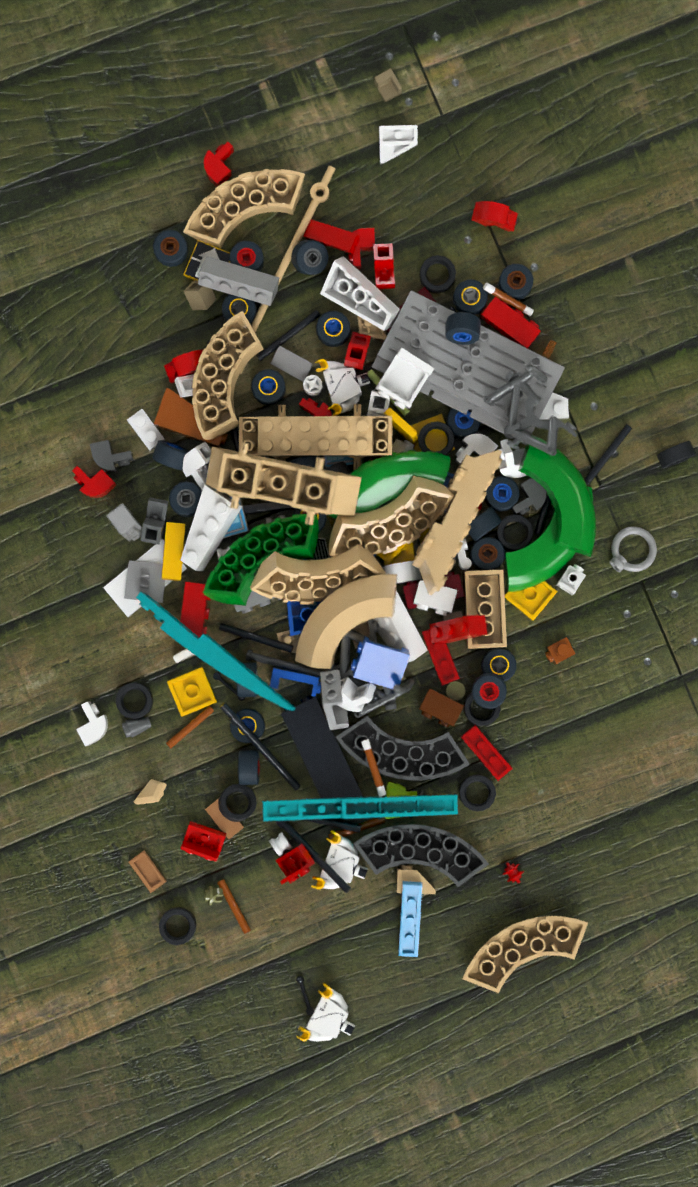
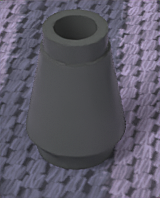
(135, 726)

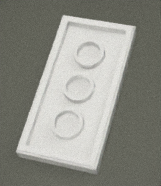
(117, 586)

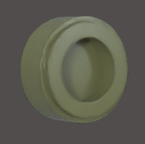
(455, 690)

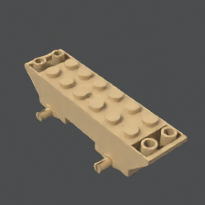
(317, 435)
(282, 482)
(444, 539)

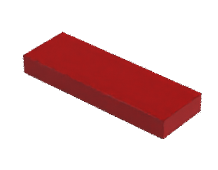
(331, 236)
(441, 659)
(486, 752)

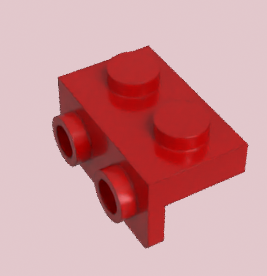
(203, 841)
(295, 863)

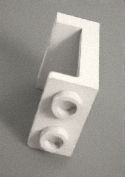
(403, 379)

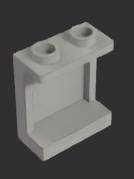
(332, 696)

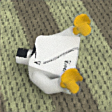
(342, 385)
(344, 860)
(328, 1018)

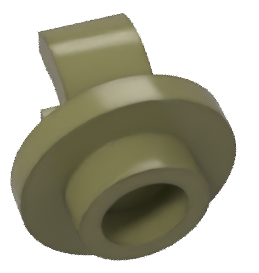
(213, 895)

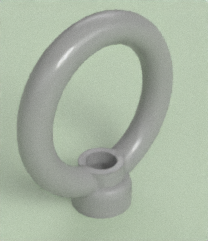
(619, 563)

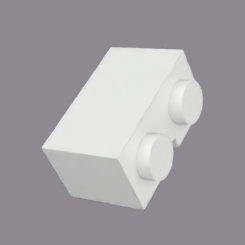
(440, 601)

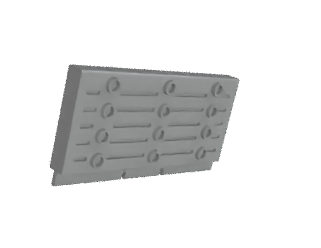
(468, 371)

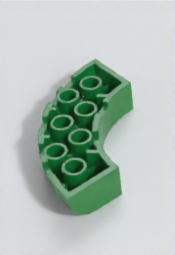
(391, 474)
(568, 495)
(538, 560)
(238, 567)

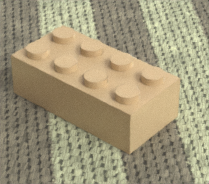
(486, 597)

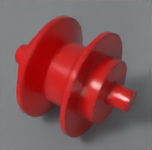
(512, 872)

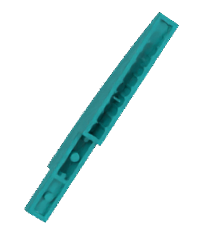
(211, 652)
(360, 807)

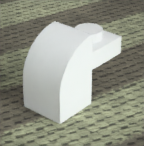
(377, 404)
(475, 443)
(510, 460)
(195, 463)
(404, 570)
(354, 696)
(95, 728)

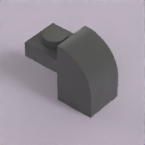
(105, 459)
(535, 497)
(155, 521)

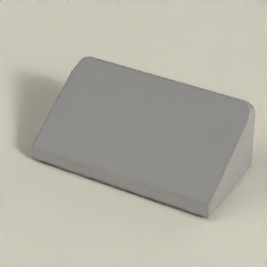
(291, 363)

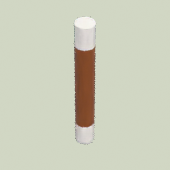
(508, 299)
(373, 767)

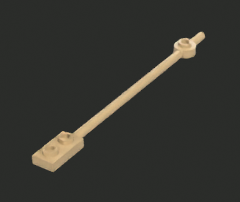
(321, 186)

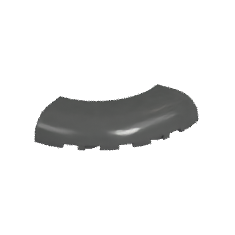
(404, 758)
(421, 846)

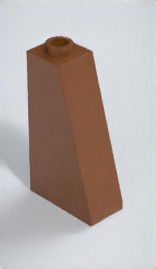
(178, 417)

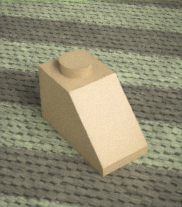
(407, 873)

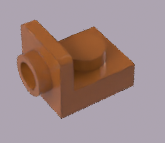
(559, 651)

